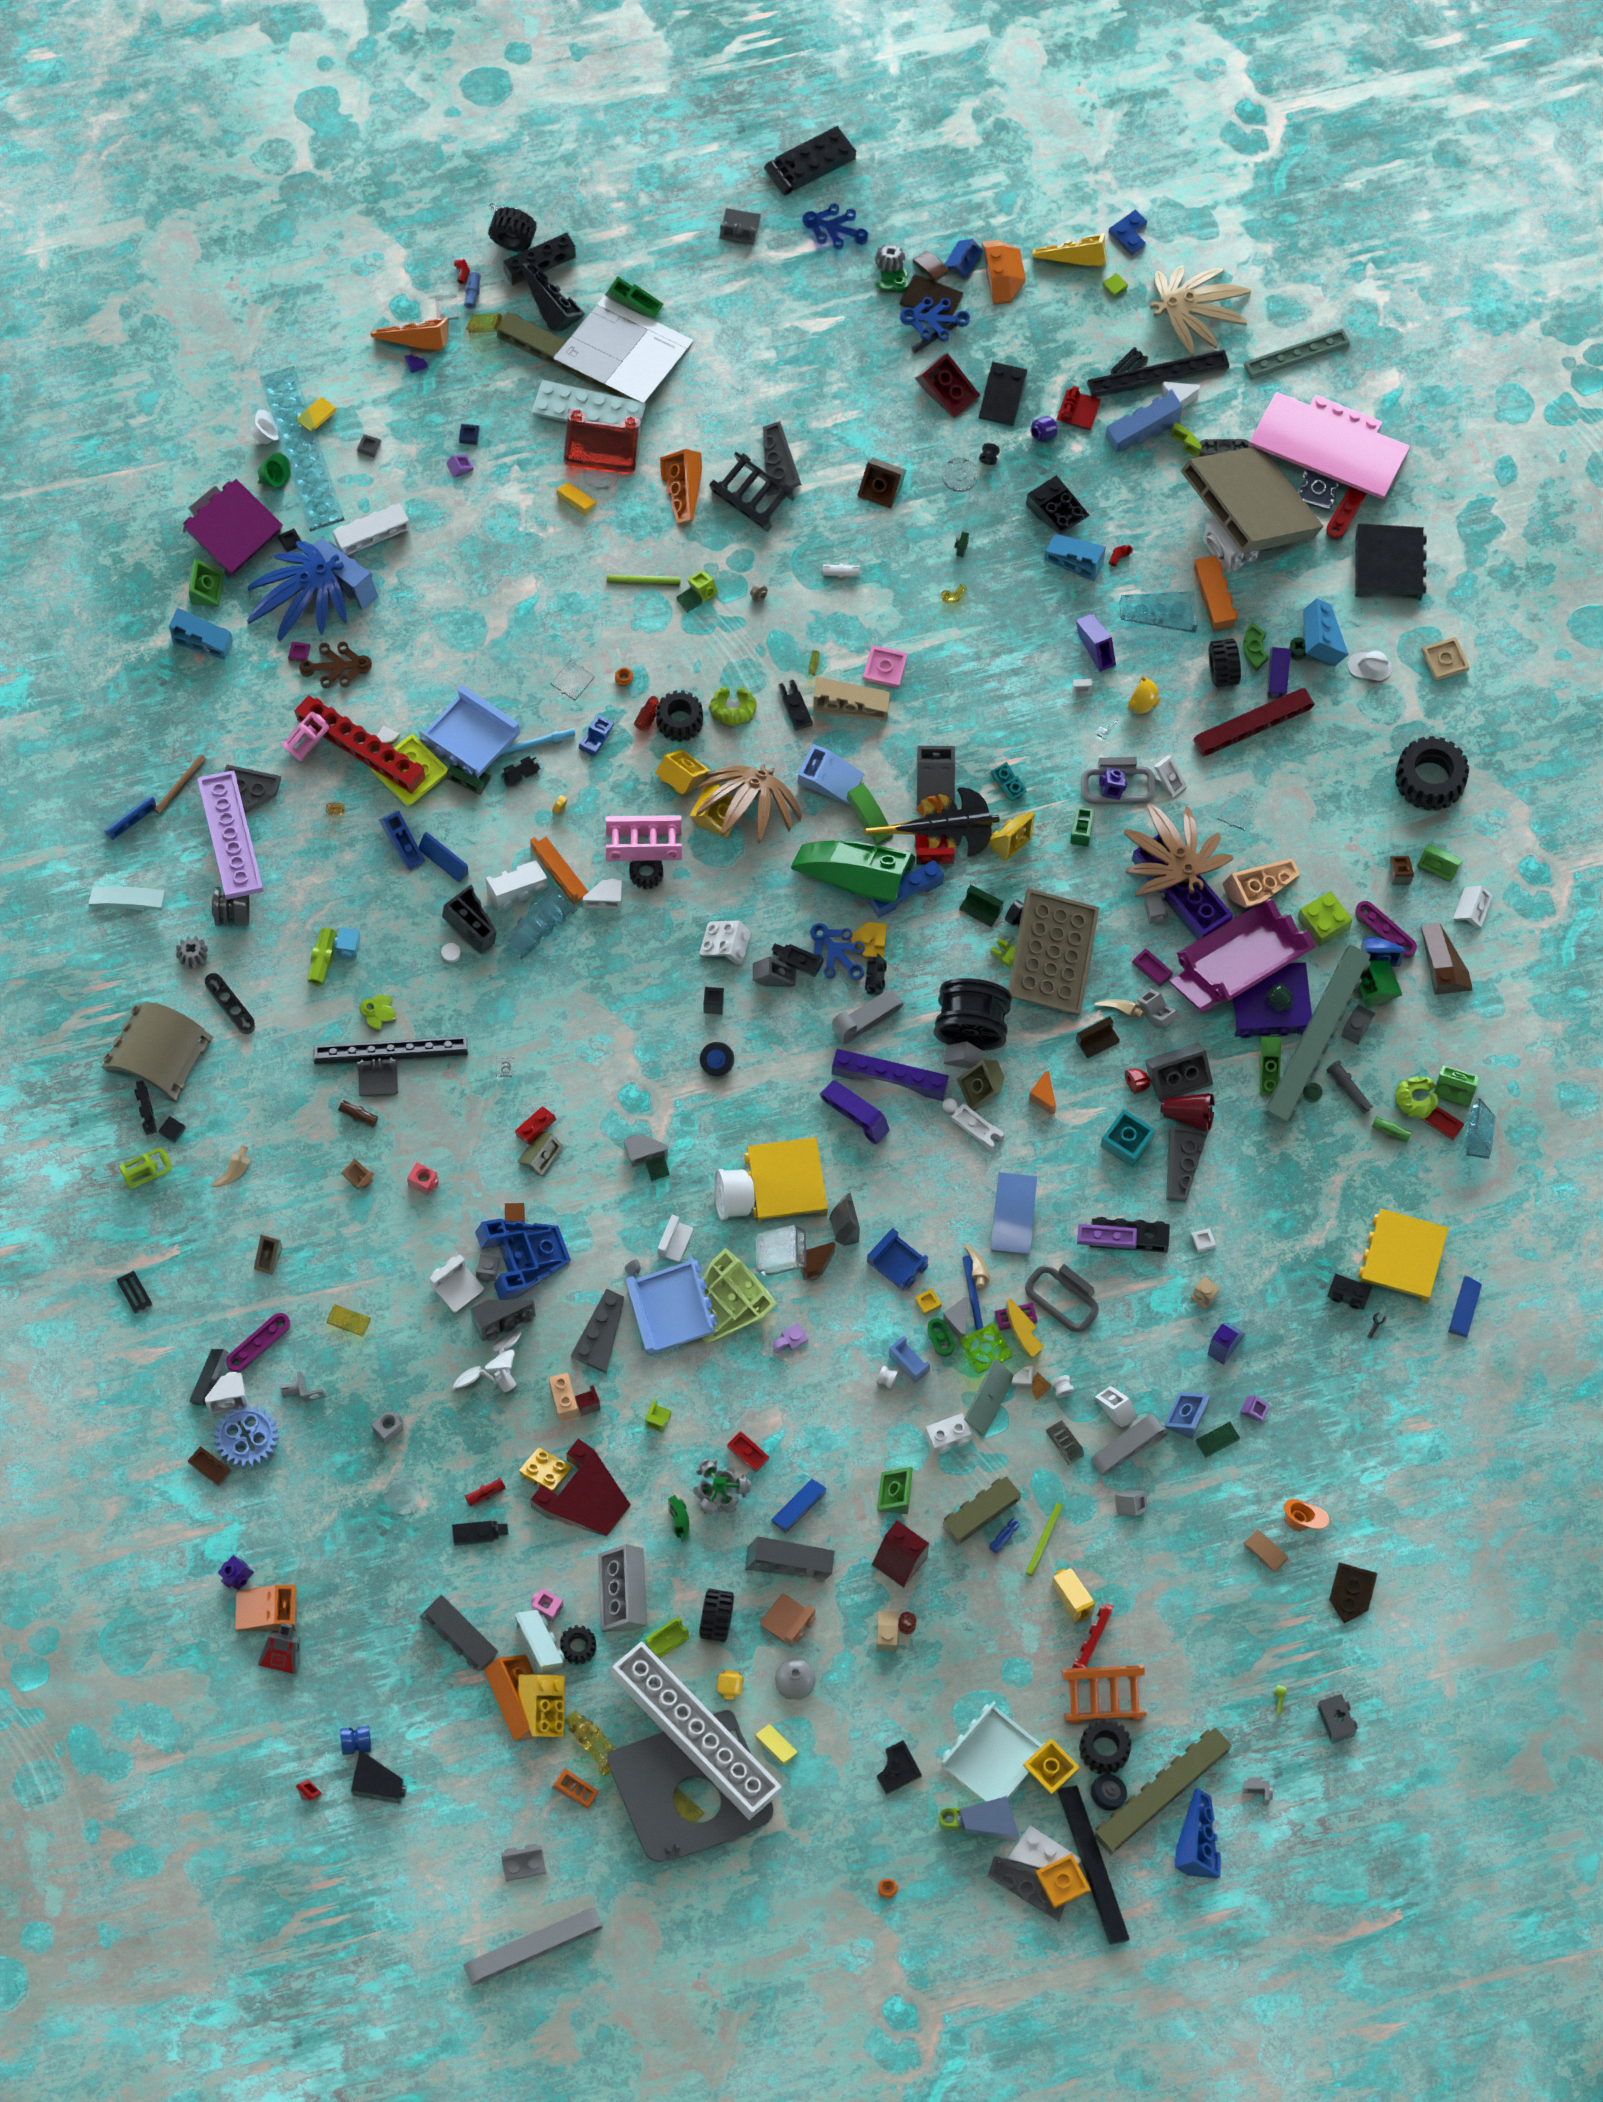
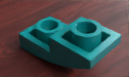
(1008, 782)

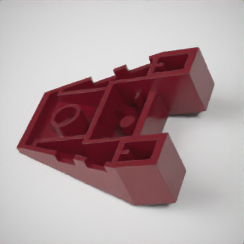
(589, 1498)

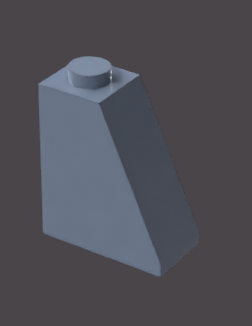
(989, 1820)

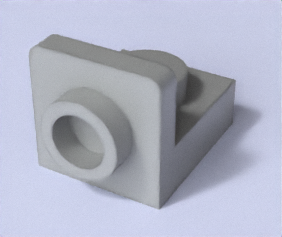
(487, 1268)

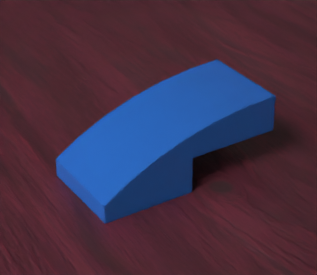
(596, 735)

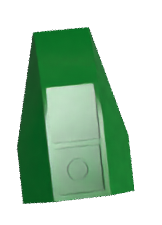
(855, 867)

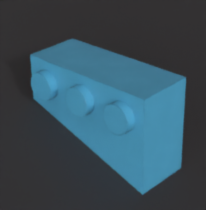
(1076, 555)

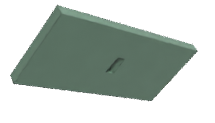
(982, 1408)

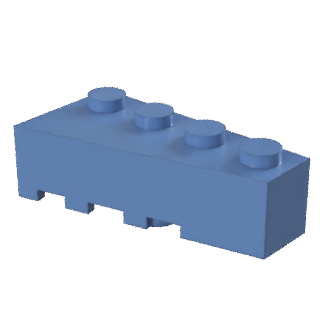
(1145, 422)
(352, 578)

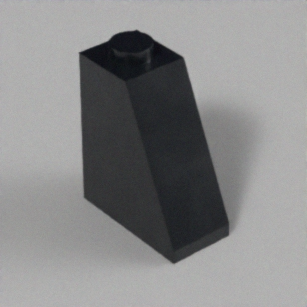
(376, 1781)

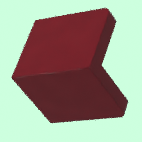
(588, 1401)

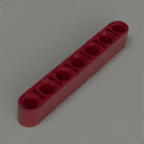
(1253, 722)

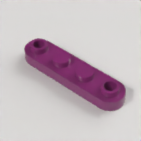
(1384, 927)
(258, 1342)

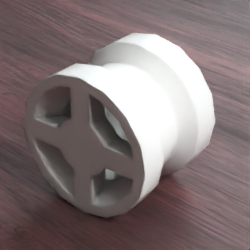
(887, 1377)
(1062, 1386)

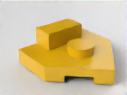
(873, 937)

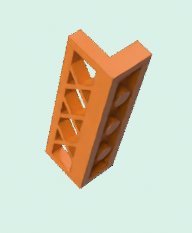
(558, 869)

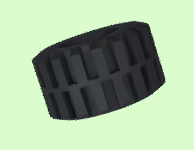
(512, 229)
(1224, 662)
(679, 729)
(716, 1615)
(1105, 1730)

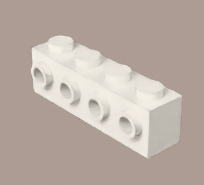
(371, 529)

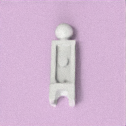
(973, 1123)

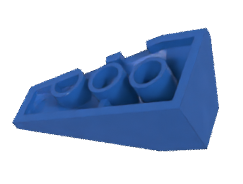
(1196, 1846)

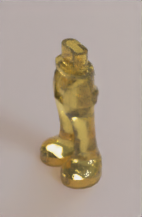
(587, 1734)

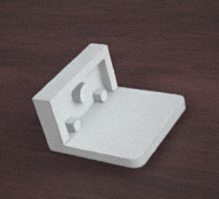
(726, 939)
(455, 1284)

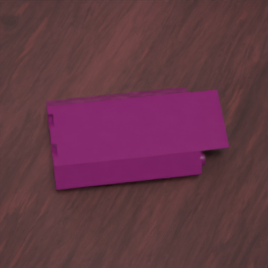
(1239, 955)

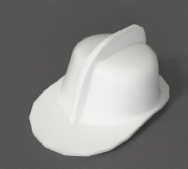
(264, 428)
(1370, 665)

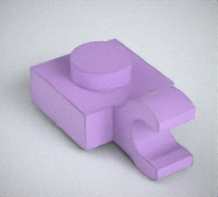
(792, 1337)

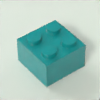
(1127, 1138)

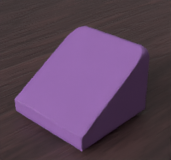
(459, 465)
(1255, 1408)

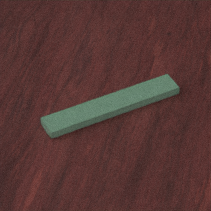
(1296, 354)

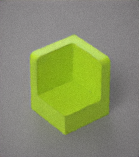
(657, 1417)

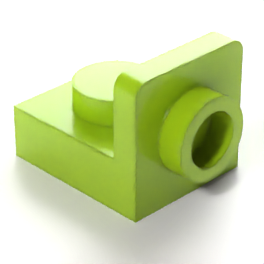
(703, 585)

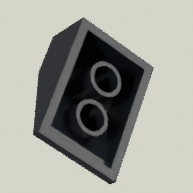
(1003, 393)

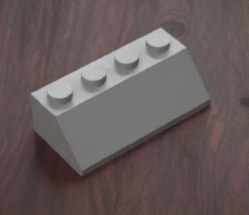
(622, 1589)

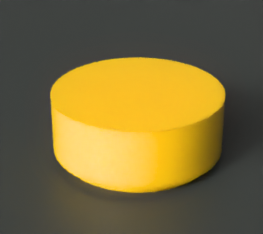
(559, 805)

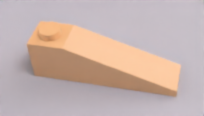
(1260, 883)

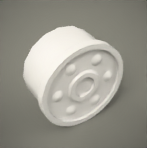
(733, 1193)

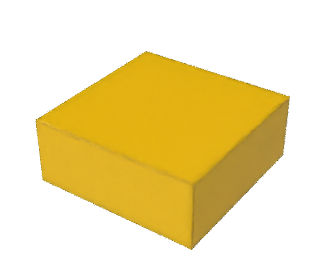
(928, 1301)

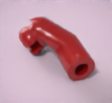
(462, 265)
(1118, 553)

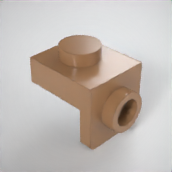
(357, 1174)

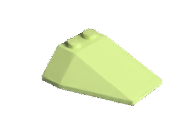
(735, 1295)

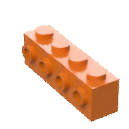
(1214, 593)

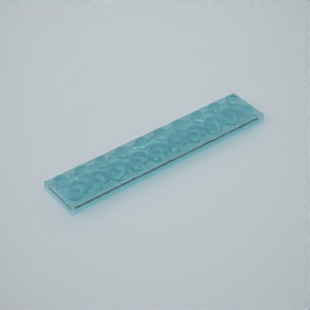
(302, 448)

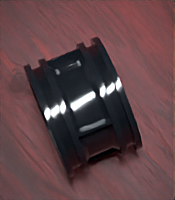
(973, 1013)

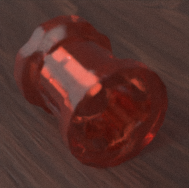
(903, 1627)

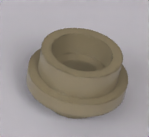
(759, 592)

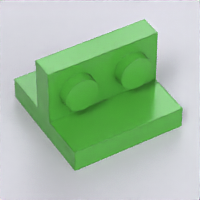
(1456, 1085)

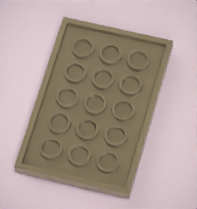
(1053, 952)

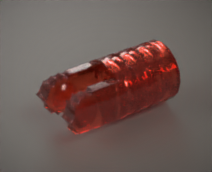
(647, 714)

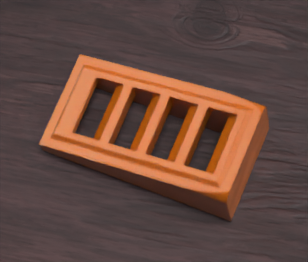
(571, 1794)

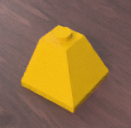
(1051, 1766)

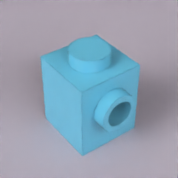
(347, 943)

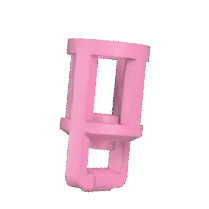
(308, 731)

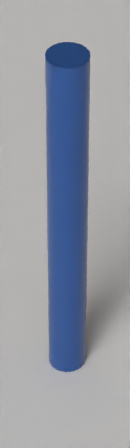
(972, 1293)

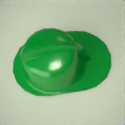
(274, 471)

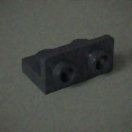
(1349, 1292)

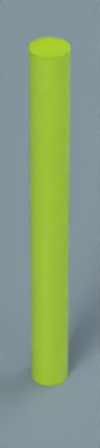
(643, 579)
(1044, 1539)

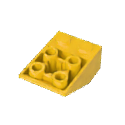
(543, 1703)

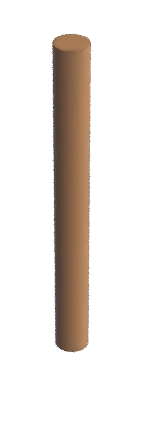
(181, 782)

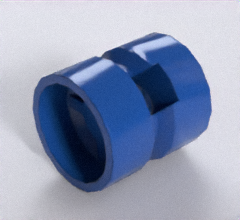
(355, 1740)

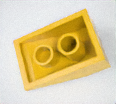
(1012, 835)

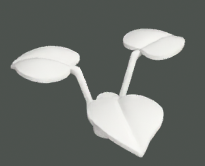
(501, 1363)

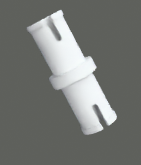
(841, 570)

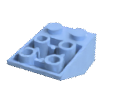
(828, 774)

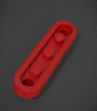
(1345, 512)
(1096, 1631)

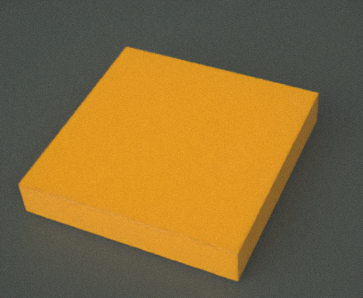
(1063, 1881)

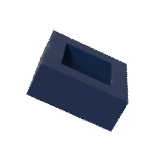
(469, 434)

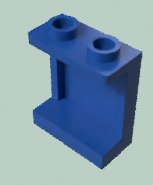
(897, 1260)

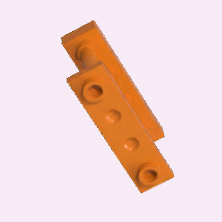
(1113, 1674)

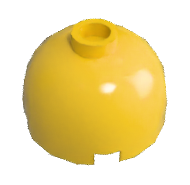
(1144, 697)

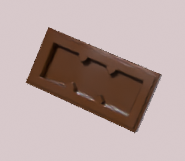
(209, 1466)

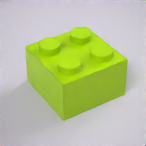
(1325, 918)

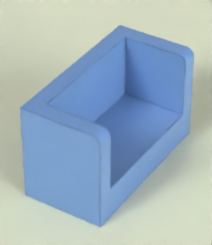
(908, 1360)

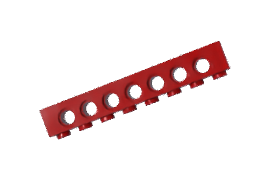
(363, 752)

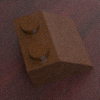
(881, 482)

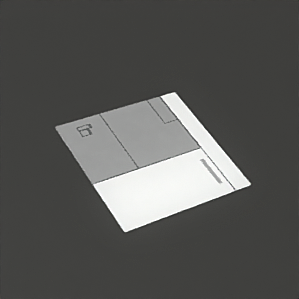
(623, 349)

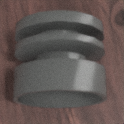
(234, 908)

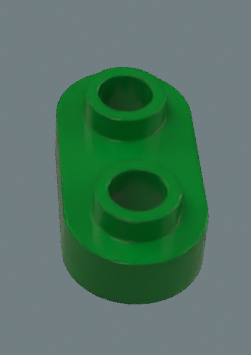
(940, 1338)

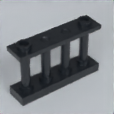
(749, 508)

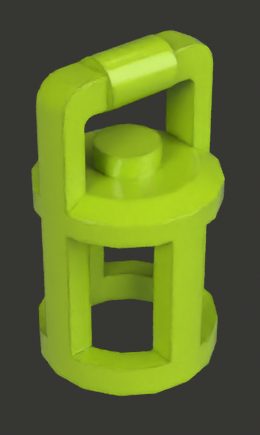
(149, 1166)

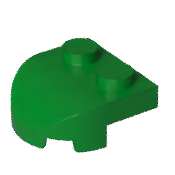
(680, 1519)

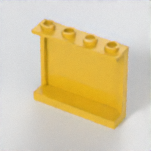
(786, 1179)
(1403, 1254)

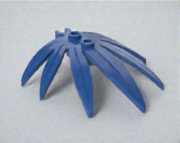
(312, 575)

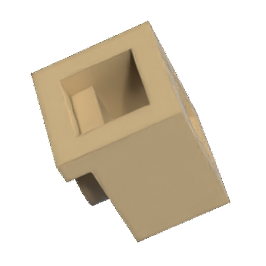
(1205, 1293)

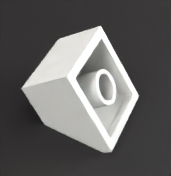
(227, 1394)

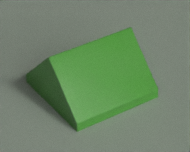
(205, 584)
(895, 1490)

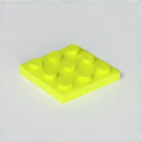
(433, 769)

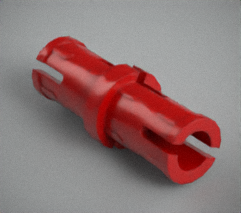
(485, 1492)

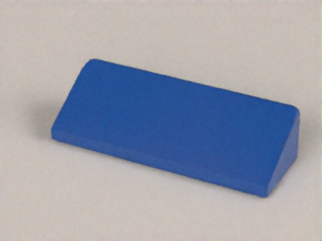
(131, 818)
(443, 857)
(1465, 1307)
(798, 1505)

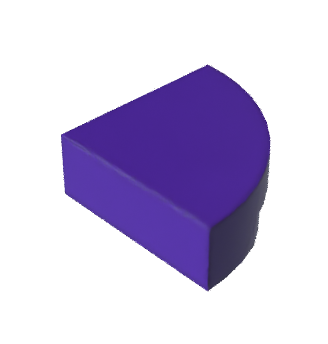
(415, 363)

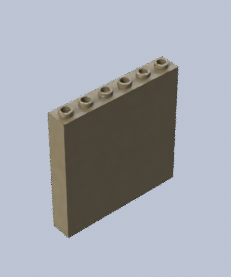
(1251, 499)

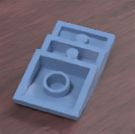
(1014, 1213)

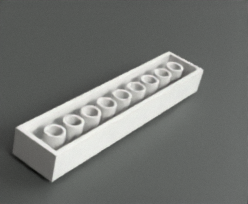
(695, 1730)

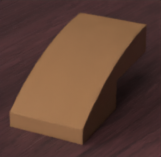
(1266, 1550)

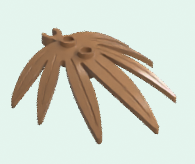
(753, 782)
(1182, 860)

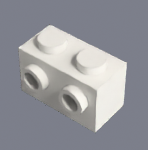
(948, 1434)

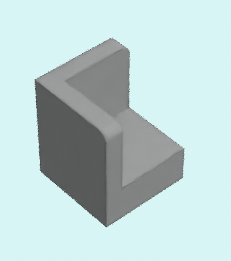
(1131, 1502)

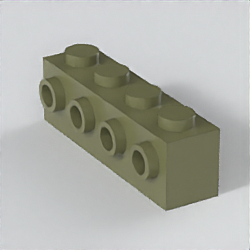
(981, 1510)

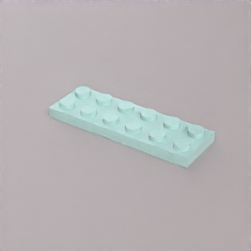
(556, 399)

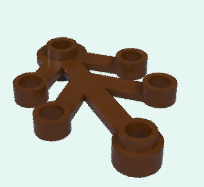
(338, 665)

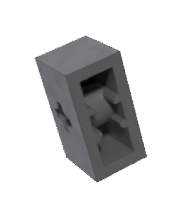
(1335, 1729)

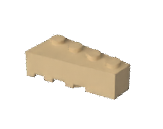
(849, 700)

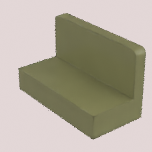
(541, 1153)

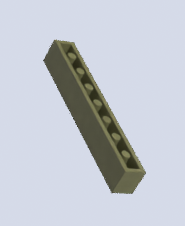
(542, 345)
(1162, 1791)

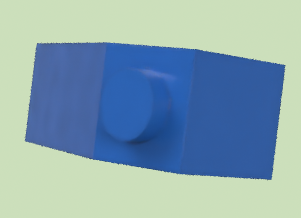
(402, 839)

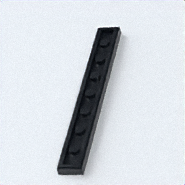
(1158, 374)
(385, 1050)
(1093, 1865)

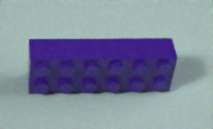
(1199, 910)

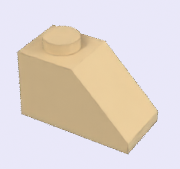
(887, 1631)

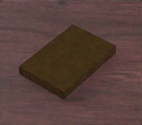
(922, 287)

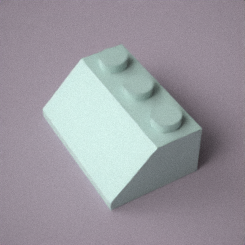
(539, 1642)

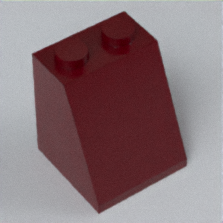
(901, 1554)

